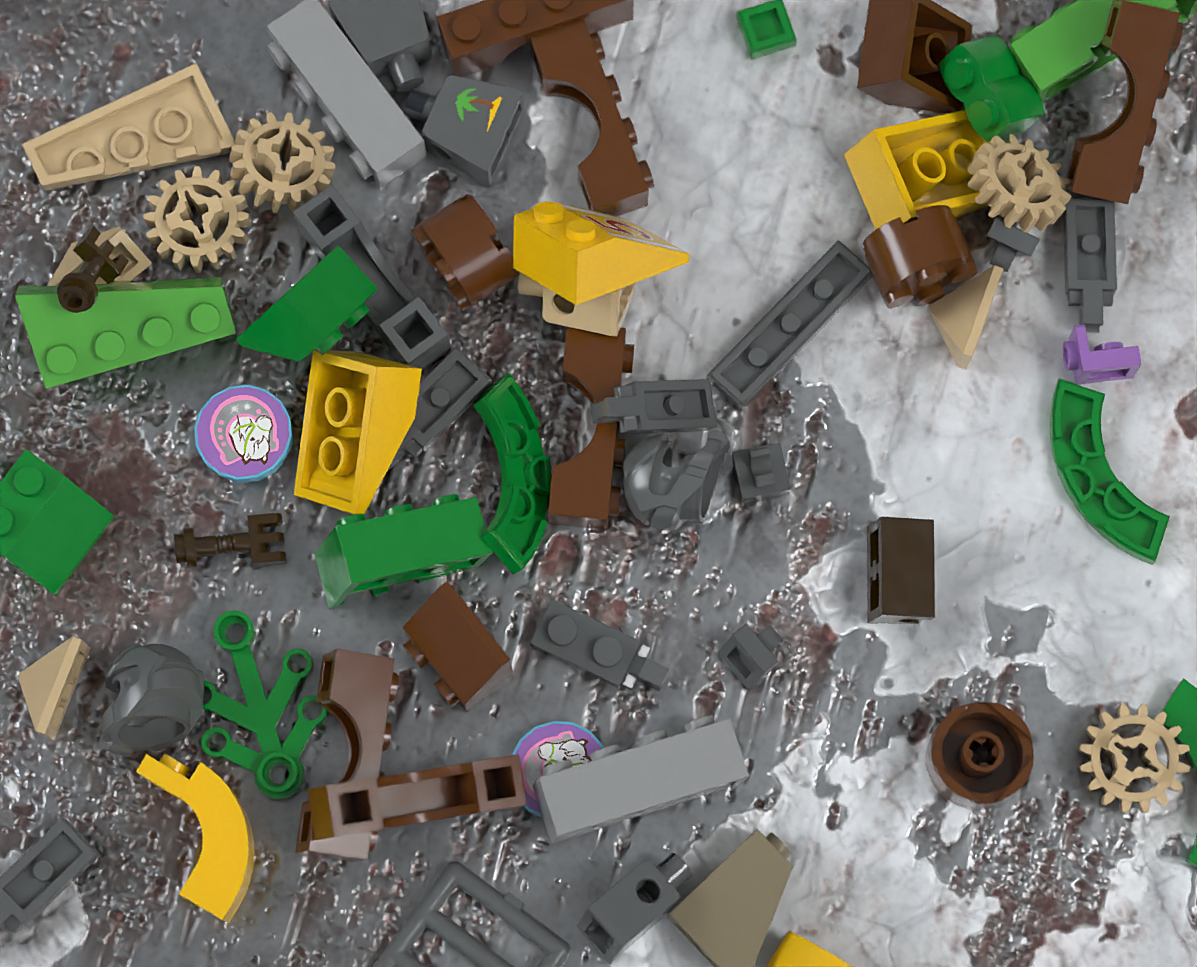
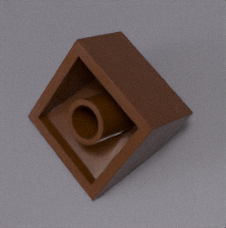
(904, 52)
(457, 649)

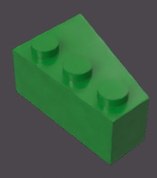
(401, 547)

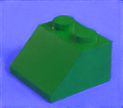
(313, 310)
(47, 522)

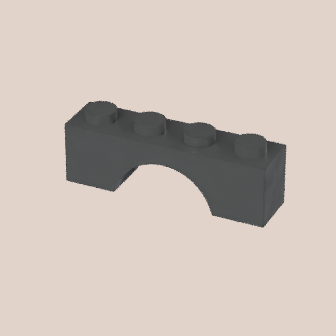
(394, 310)

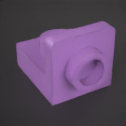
(1106, 363)

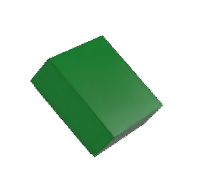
(766, 28)

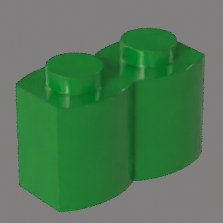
(990, 86)

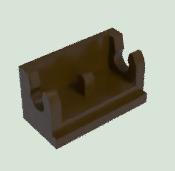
(900, 570)

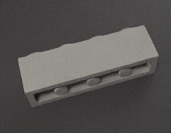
(346, 92)
(639, 779)

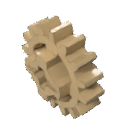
(259, 165)
(1018, 183)
(179, 224)
(1146, 739)

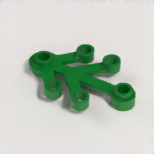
(261, 714)

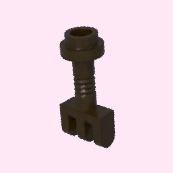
(78, 290)
(255, 540)

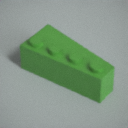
(1070, 44)
(123, 325)

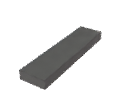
(790, 325)

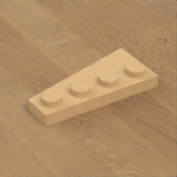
(140, 132)

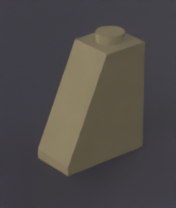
(736, 902)

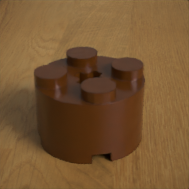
(465, 251)
(919, 257)
(1008, 754)

